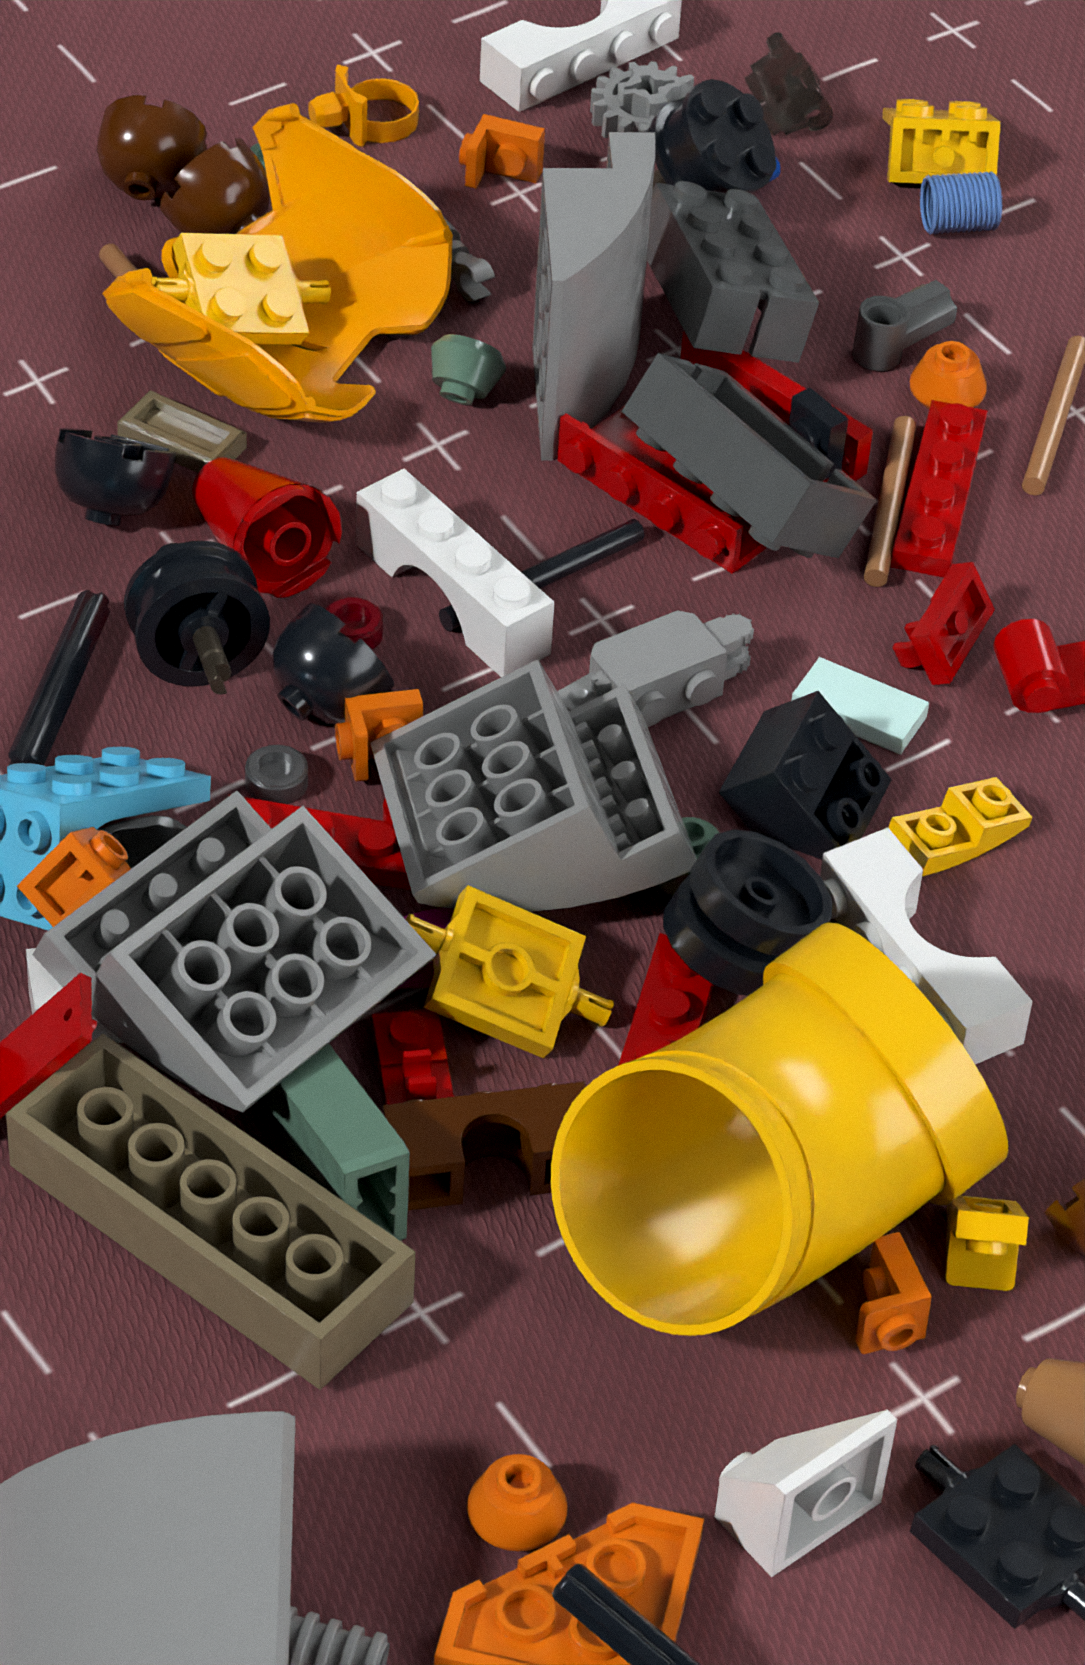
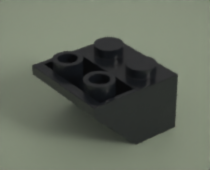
(805, 778)

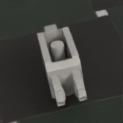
(666, 663)

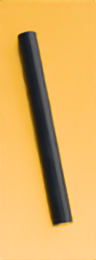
(569, 561)

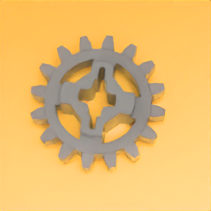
(633, 97)

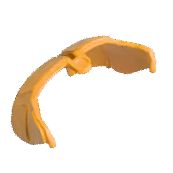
(340, 223)

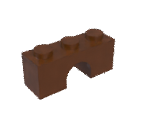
(460, 1129)

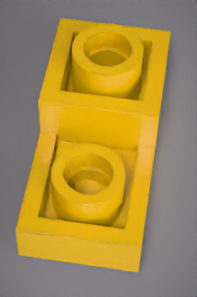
(965, 826)

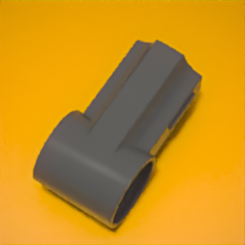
(892, 324)

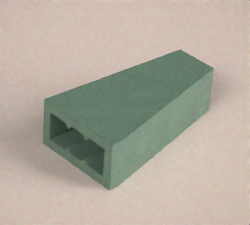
(342, 1139)

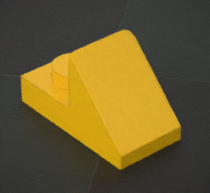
(984, 1242)

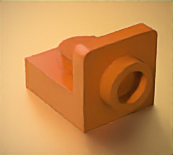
(502, 149)
(371, 718)
(74, 873)
(896, 1299)

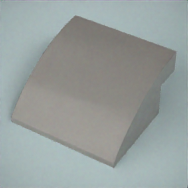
(590, 283)
(531, 798)
(236, 951)
(153, 1547)

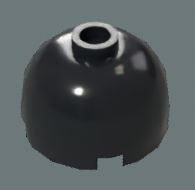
(111, 474)
(324, 667)

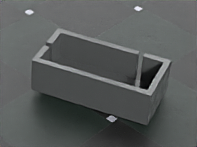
(720, 263)
(747, 458)

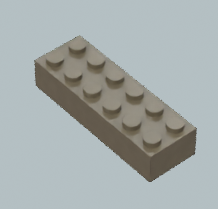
(212, 1210)

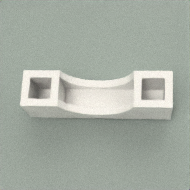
(537, 62)
(498, 607)
(875, 895)

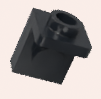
(820, 425)

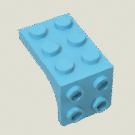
(79, 793)

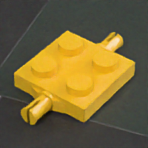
(244, 285)
(507, 972)

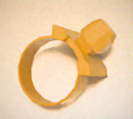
(350, 107)

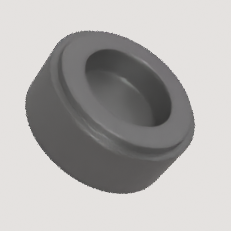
(276, 774)

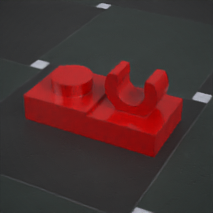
(948, 625)
(411, 1056)

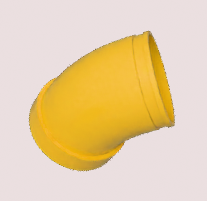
(770, 1141)

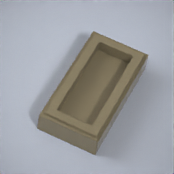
(181, 429)

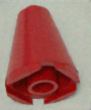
(270, 521)

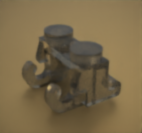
(788, 89)

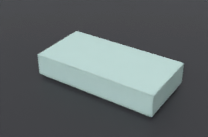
(866, 705)

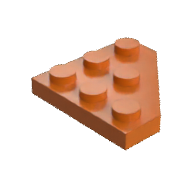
(516, 1621)

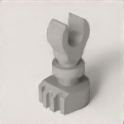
(468, 270)

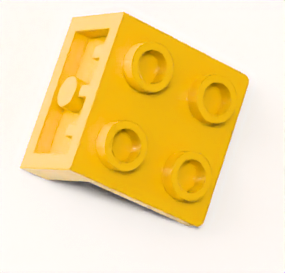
(940, 140)

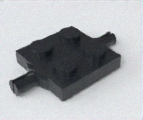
(1006, 1533)

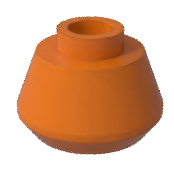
(949, 375)
(517, 1504)

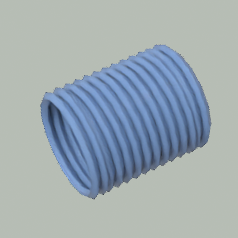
(961, 202)

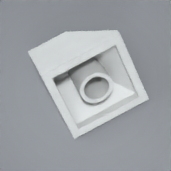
(805, 1488)

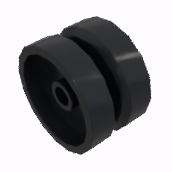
(744, 909)

